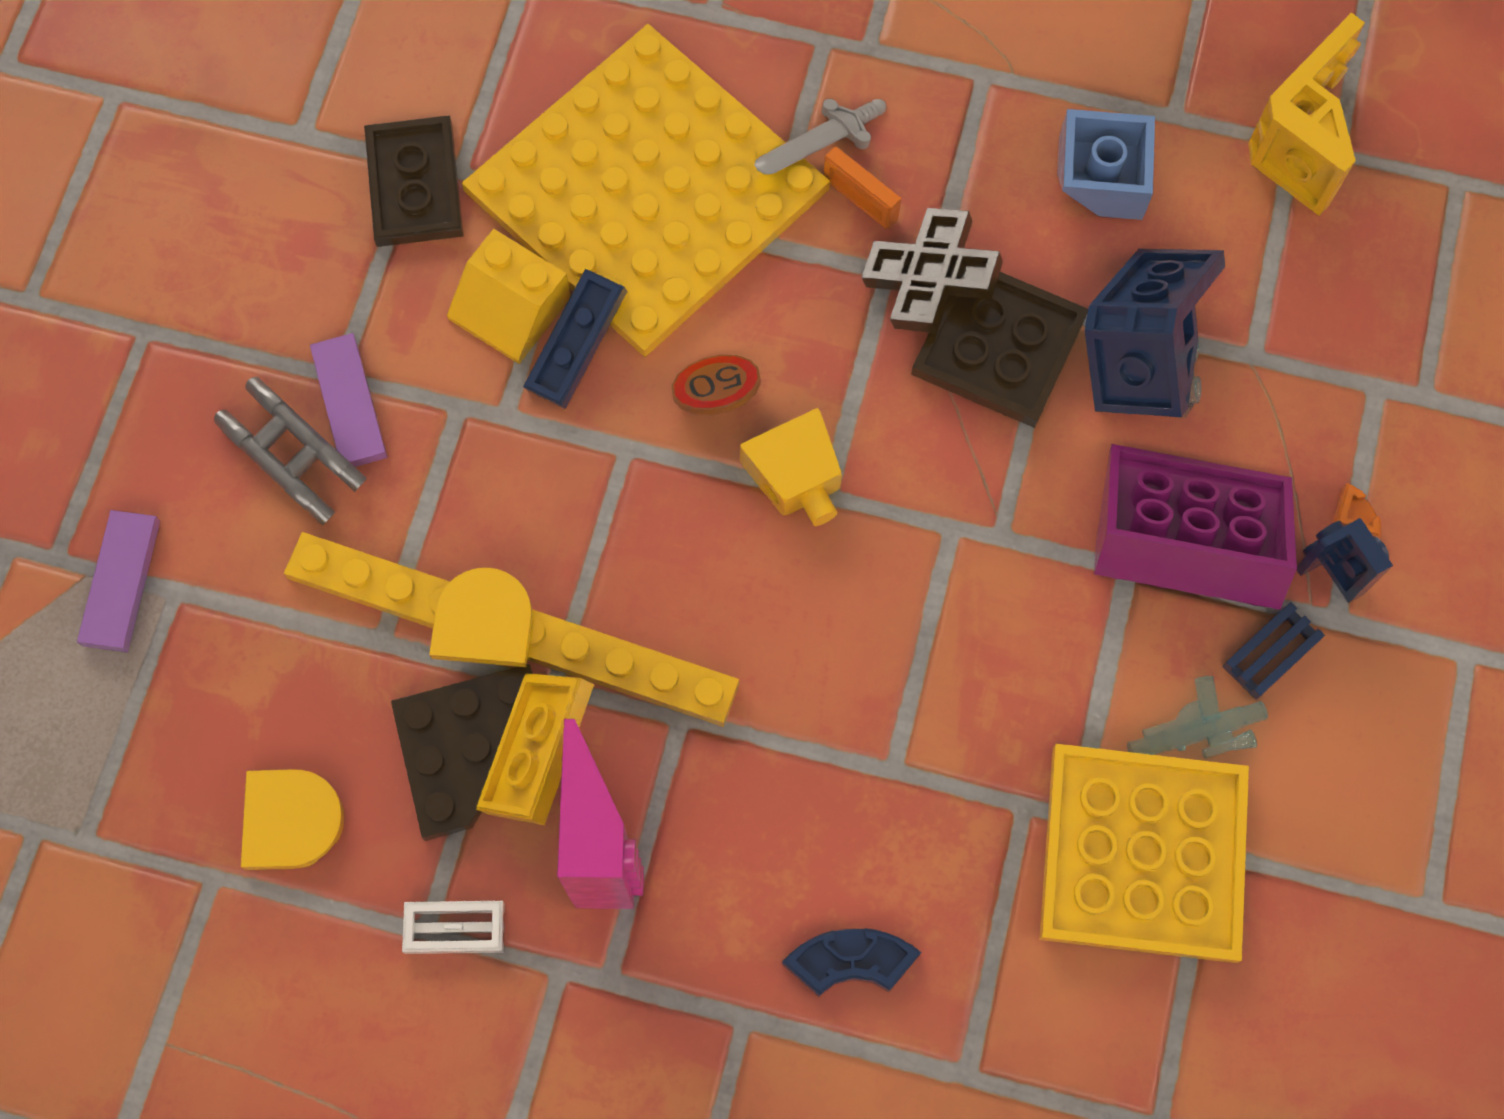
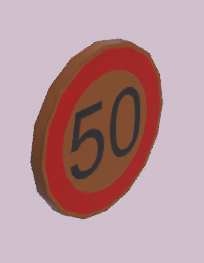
(716, 384)

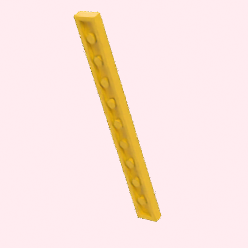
(552, 640)

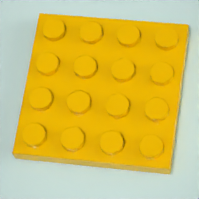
(1145, 853)

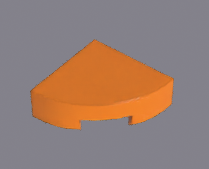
(1354, 505)

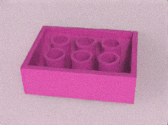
(594, 852)

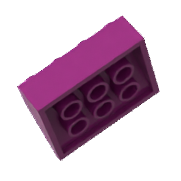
(1196, 527)

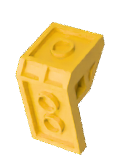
(1311, 151)

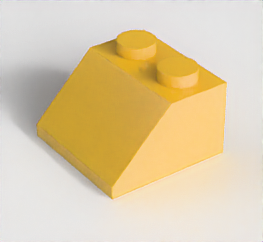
(508, 296)

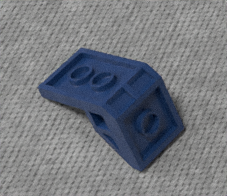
(1146, 331)

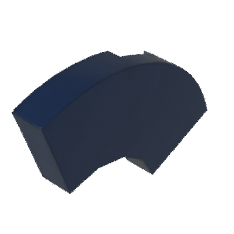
(849, 956)

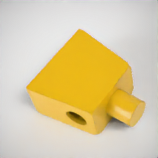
(796, 466)

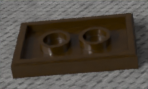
(413, 181)

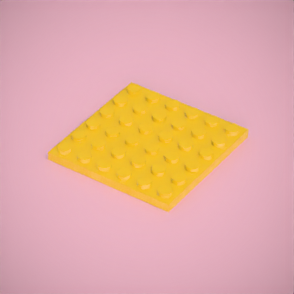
(646, 185)

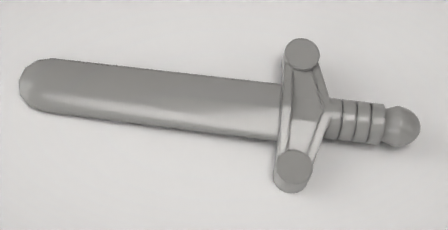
(841, 124)

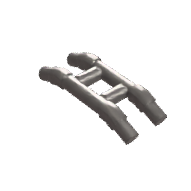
(314, 448)

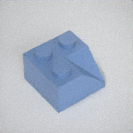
(1107, 161)

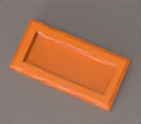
(861, 188)

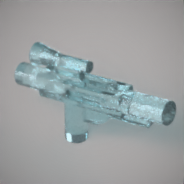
(1201, 722)

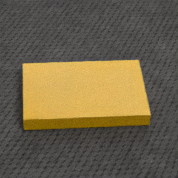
(531, 748)

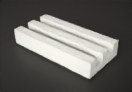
(495, 927)

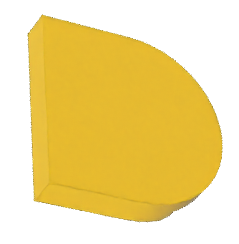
(483, 619)
(288, 819)

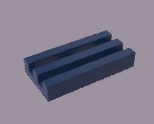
(1299, 625)

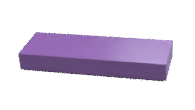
(348, 400)
(118, 581)

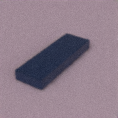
(575, 338)

